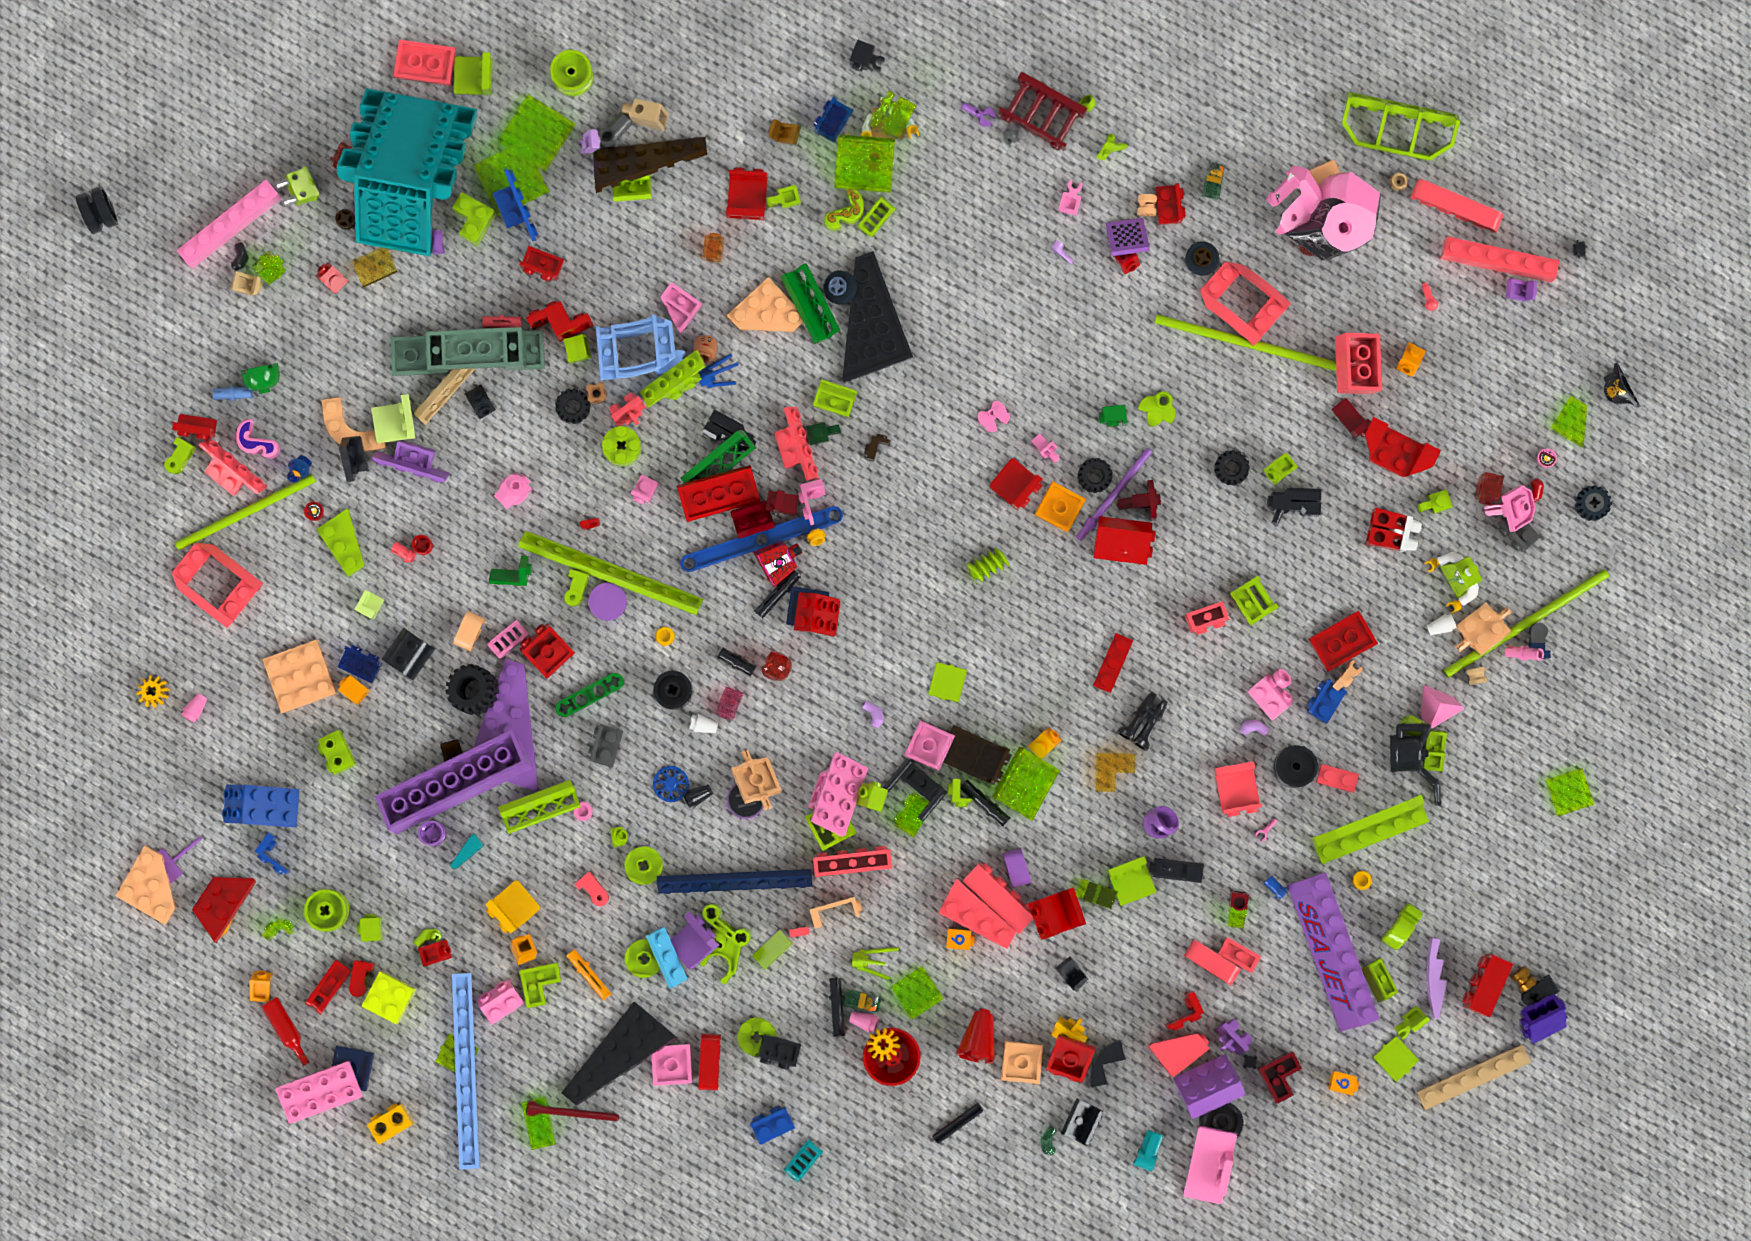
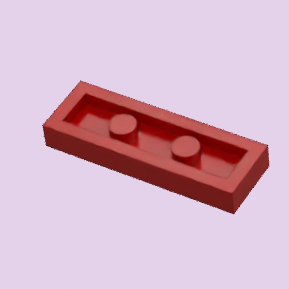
(1113, 663)

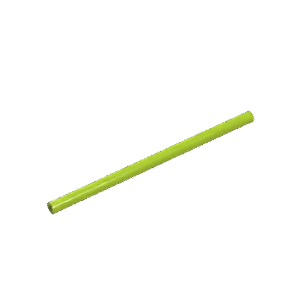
(1242, 341)
(1531, 620)

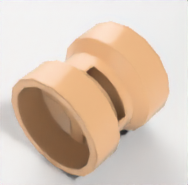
(1147, 205)

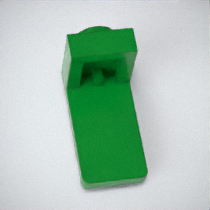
(512, 577)

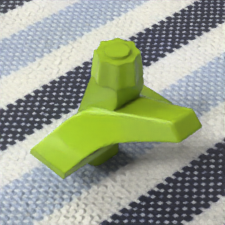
(1110, 147)

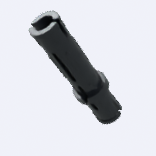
(781, 589)
(991, 808)
(837, 1006)

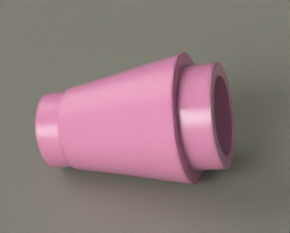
(194, 708)
(866, 1021)

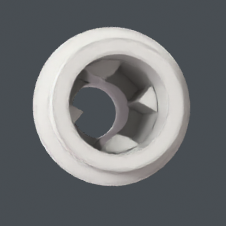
(1442, 625)
(702, 724)

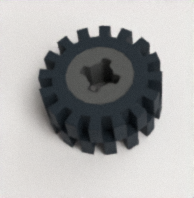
(1588, 507)

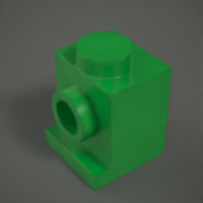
(1113, 415)

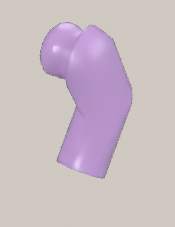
(1253, 725)

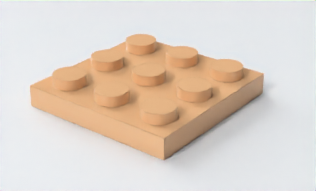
(299, 676)

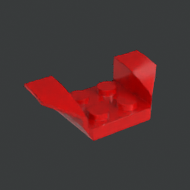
(1398, 452)

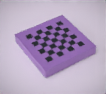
(1127, 236)

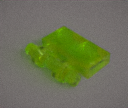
(898, 118)

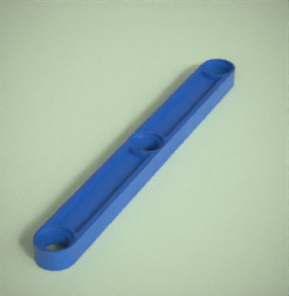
(739, 547)

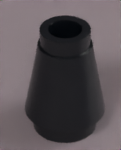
(697, 795)

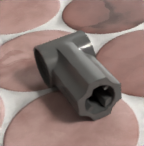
(615, 129)

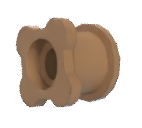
(592, 389)

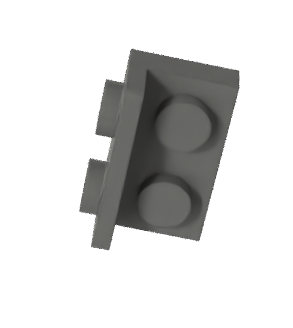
(1522, 538)
(605, 746)

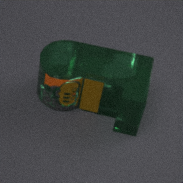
(1213, 181)
(862, 1000)

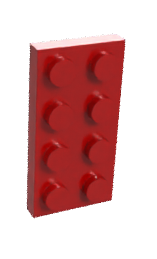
(718, 493)

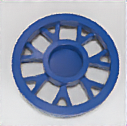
(670, 783)

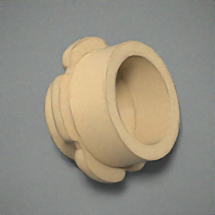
(1393, 181)

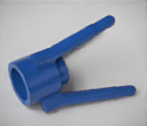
(708, 375)

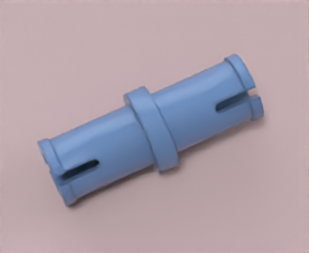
(232, 393)

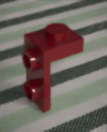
(1351, 418)

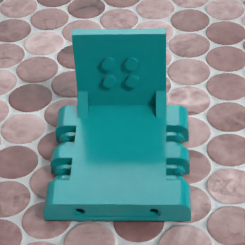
(400, 164)

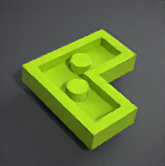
(533, 982)

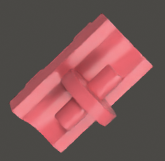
(629, 412)

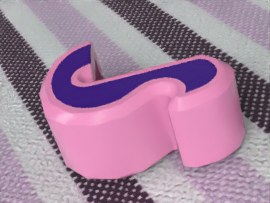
(255, 445)

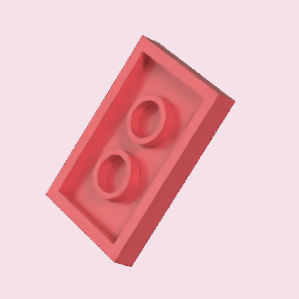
(424, 62)

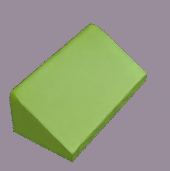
(772, 949)
(1379, 980)

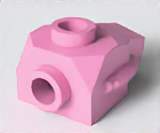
(513, 490)

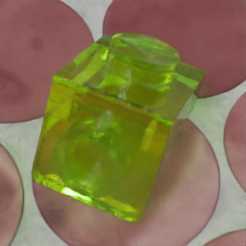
(273, 928)

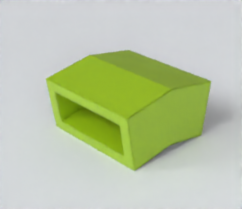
(577, 348)

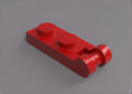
(328, 986)

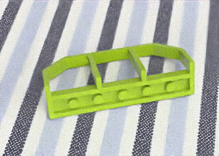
(1411, 112)
(1370, 829)

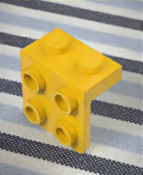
(512, 907)

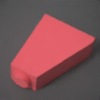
(1179, 1052)

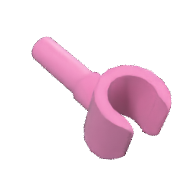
(1267, 829)

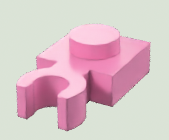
(1070, 201)

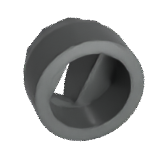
(1011, 136)

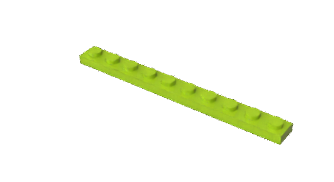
(610, 572)

